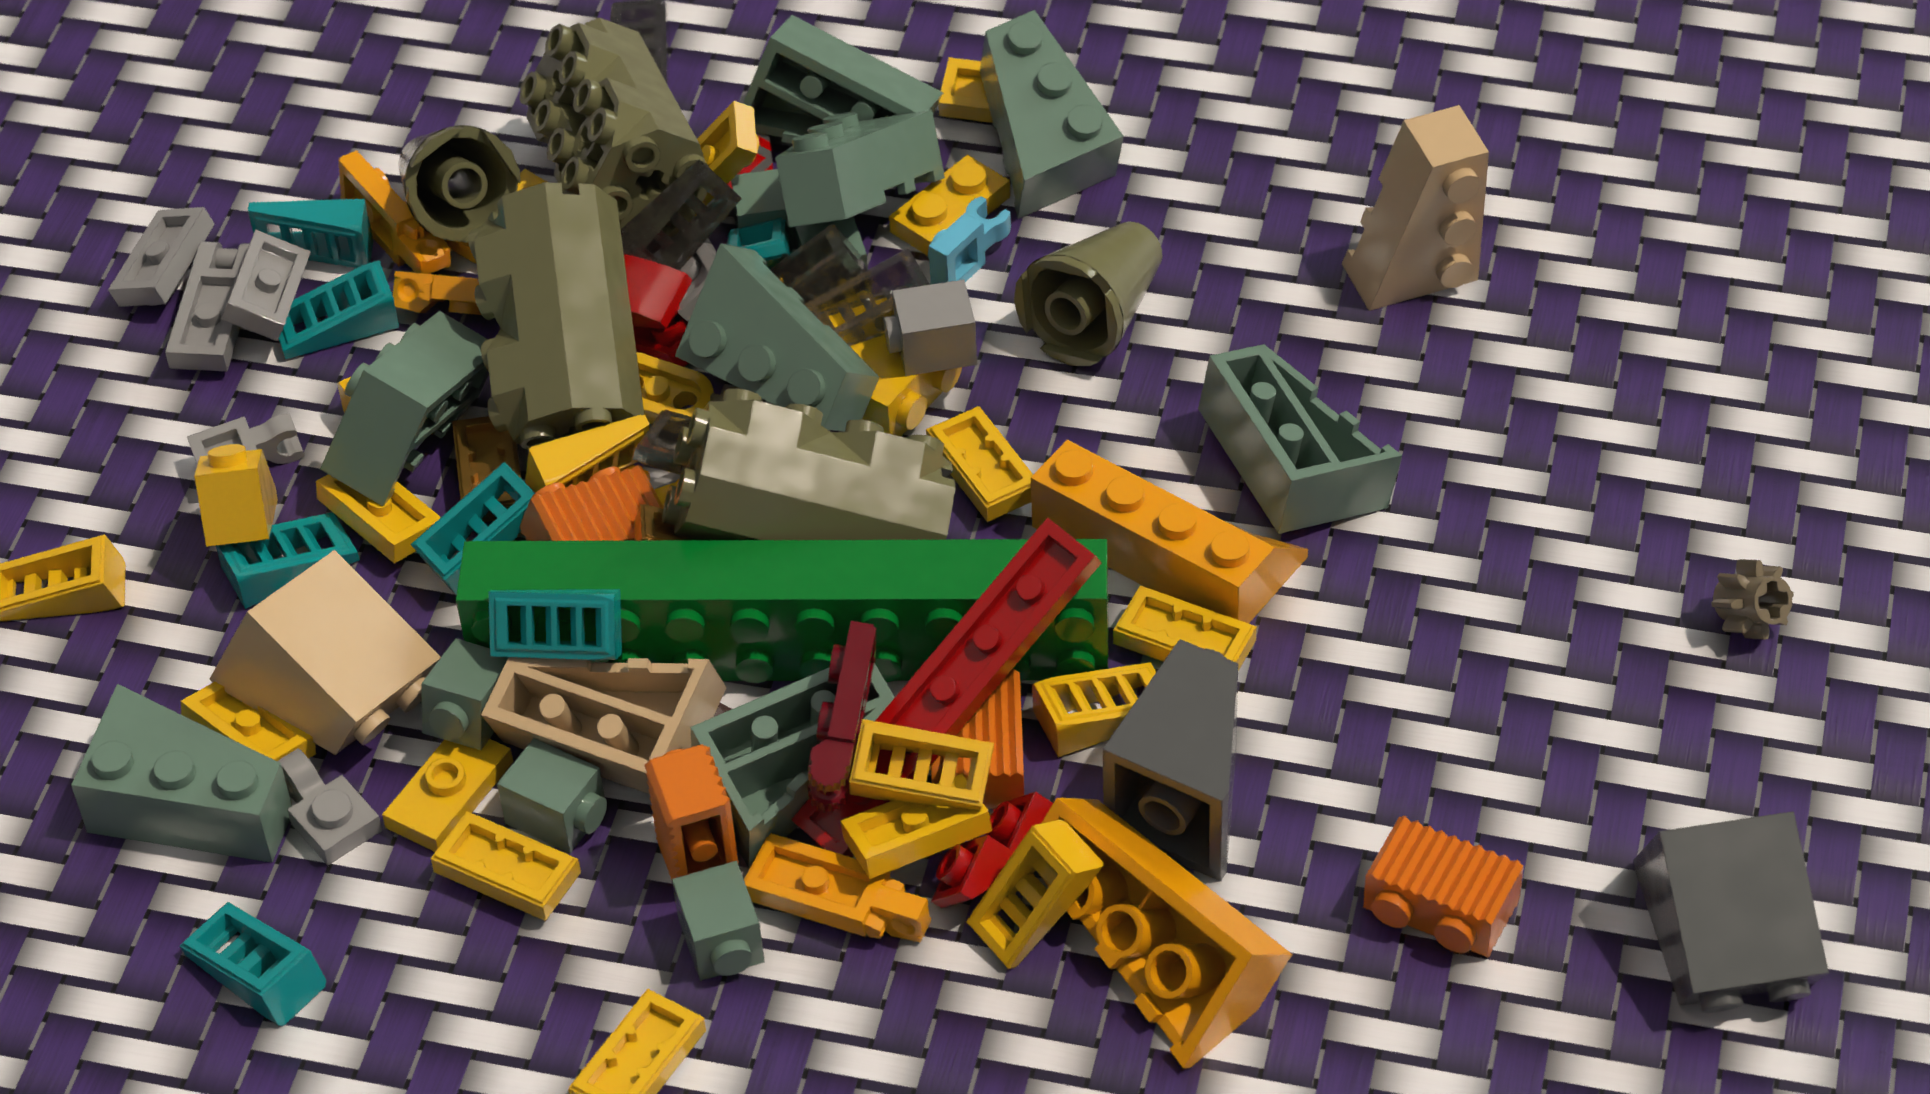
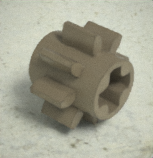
(1752, 599)

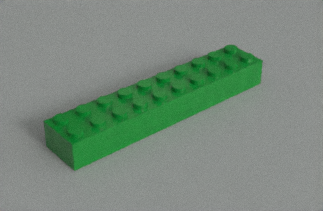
(780, 603)

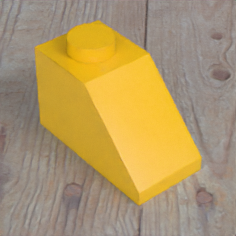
(235, 495)

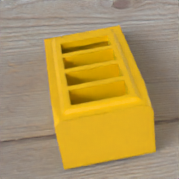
(585, 453)
(96, 584)
(1087, 727)
(902, 739)
(1063, 863)

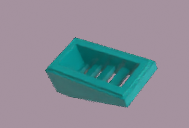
(331, 229)
(768, 239)
(364, 305)
(453, 528)
(258, 575)
(608, 624)
(245, 964)

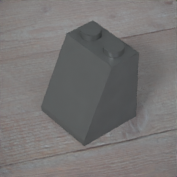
(1176, 757)
(1733, 911)

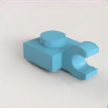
(961, 248)

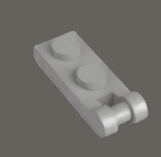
(199, 334)

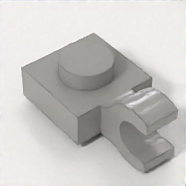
(275, 437)
(327, 816)

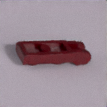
(841, 721)

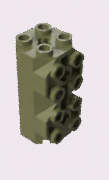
(609, 117)
(563, 312)
(785, 477)

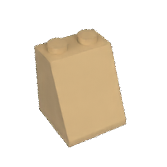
(327, 657)

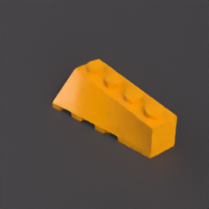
(1160, 536)
(1169, 935)

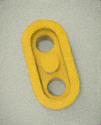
(670, 387)

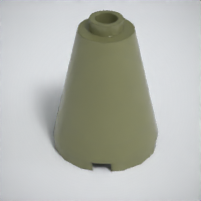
(456, 179)
(1088, 292)

